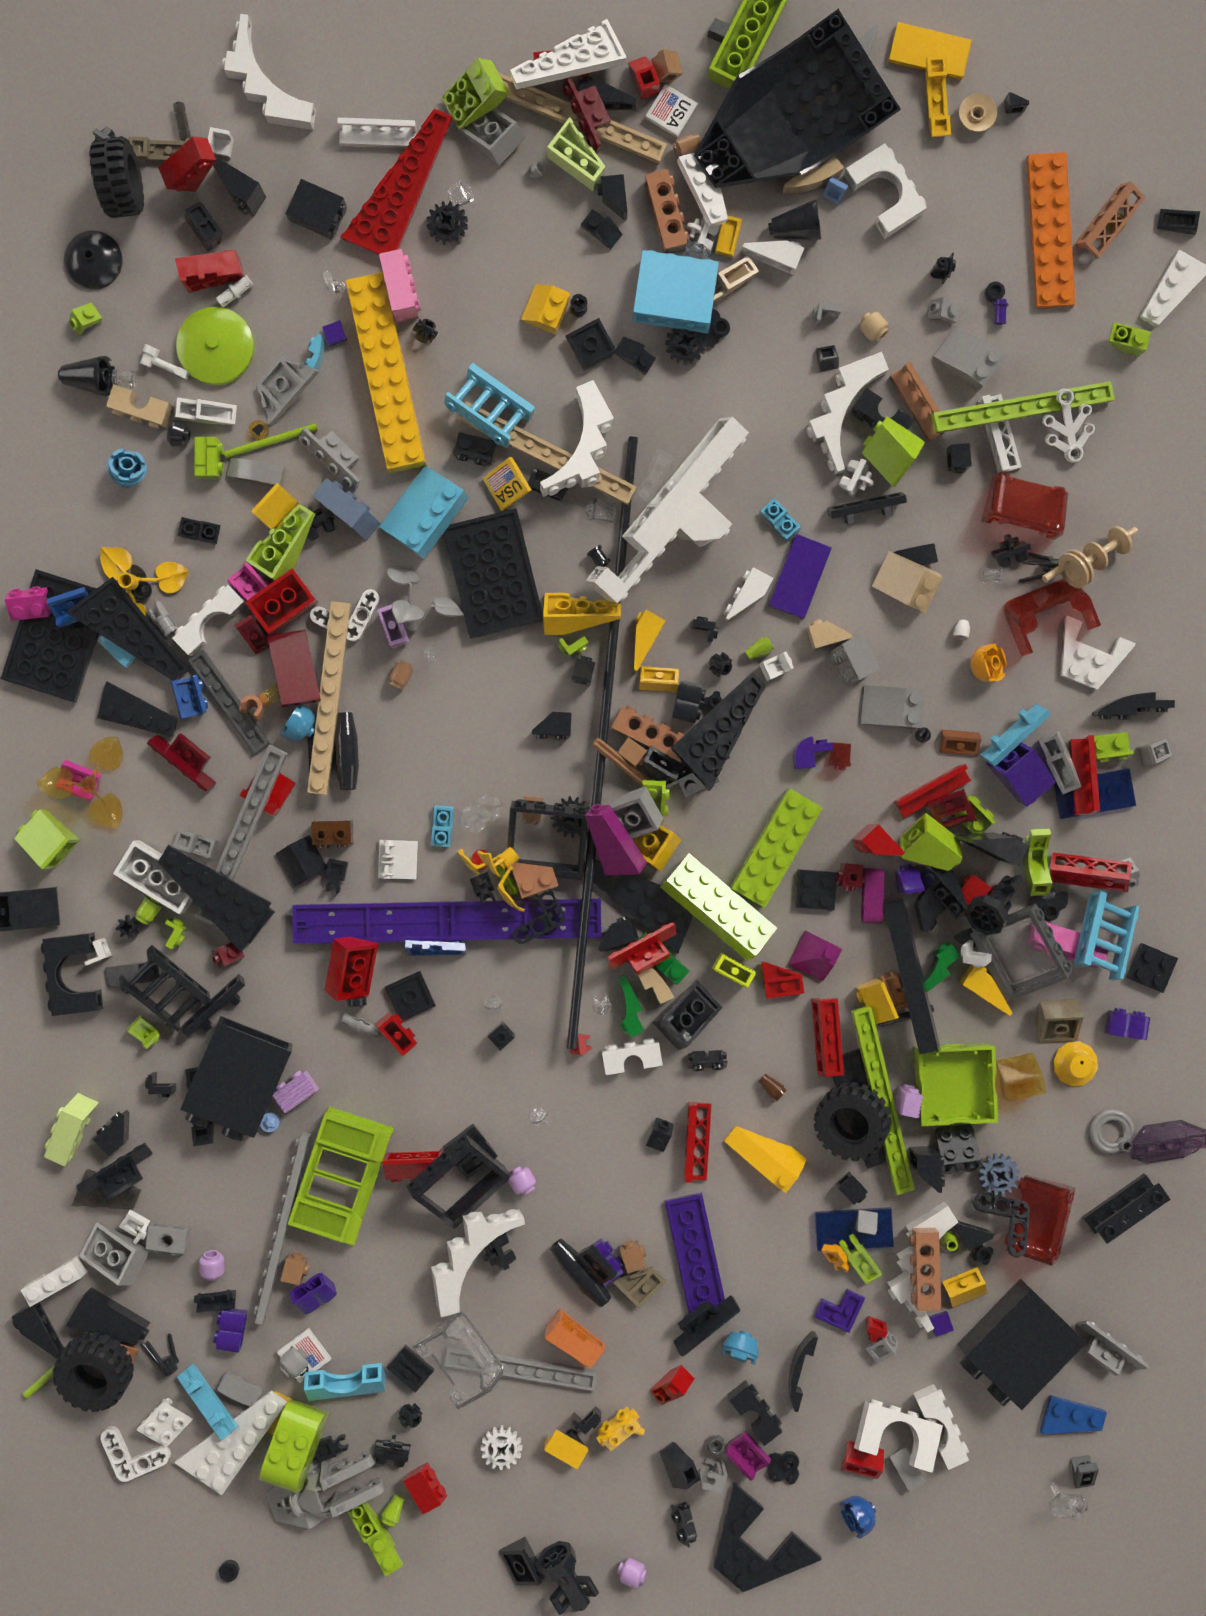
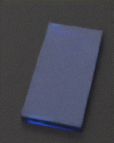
(1114, 791)
(840, 1224)

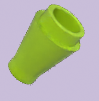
(760, 648)
(949, 1241)
(393, 1511)

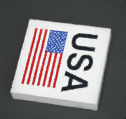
(671, 110)
(310, 1344)

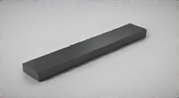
(228, 701)

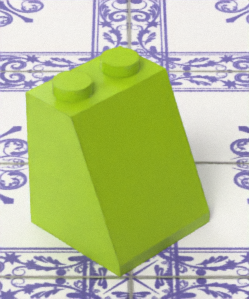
(892, 449)
(46, 839)
(931, 844)

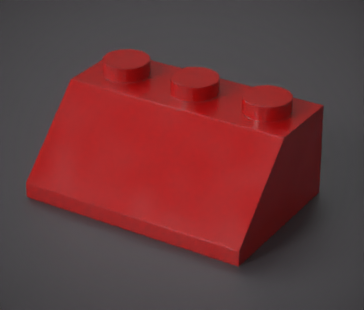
(281, 602)
(876, 841)
(350, 968)
(407, 1164)

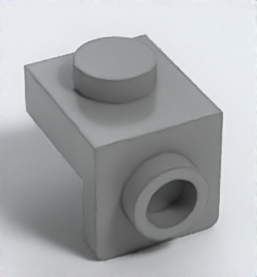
(944, 309)

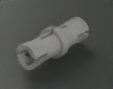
(360, 1025)

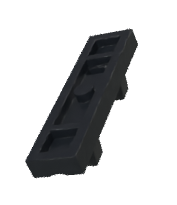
(884, 502)
(202, 1016)

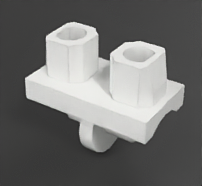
(701, 232)
(860, 478)

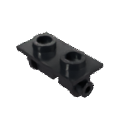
(943, 268)
(714, 1061)
(215, 1301)
(685, 1532)

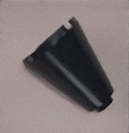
(797, 223)
(89, 375)

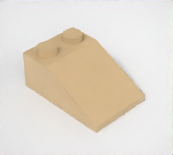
(907, 581)

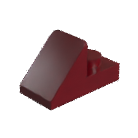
(253, 634)

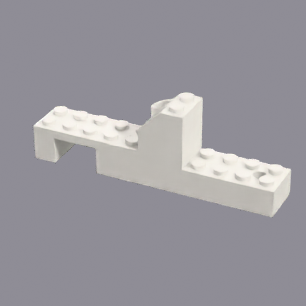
(676, 511)

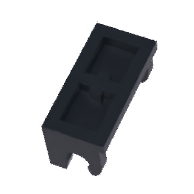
(203, 225)
(538, 476)

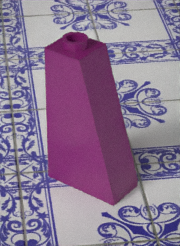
(613, 843)

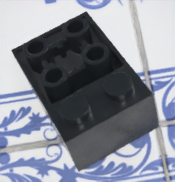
(29, 909)

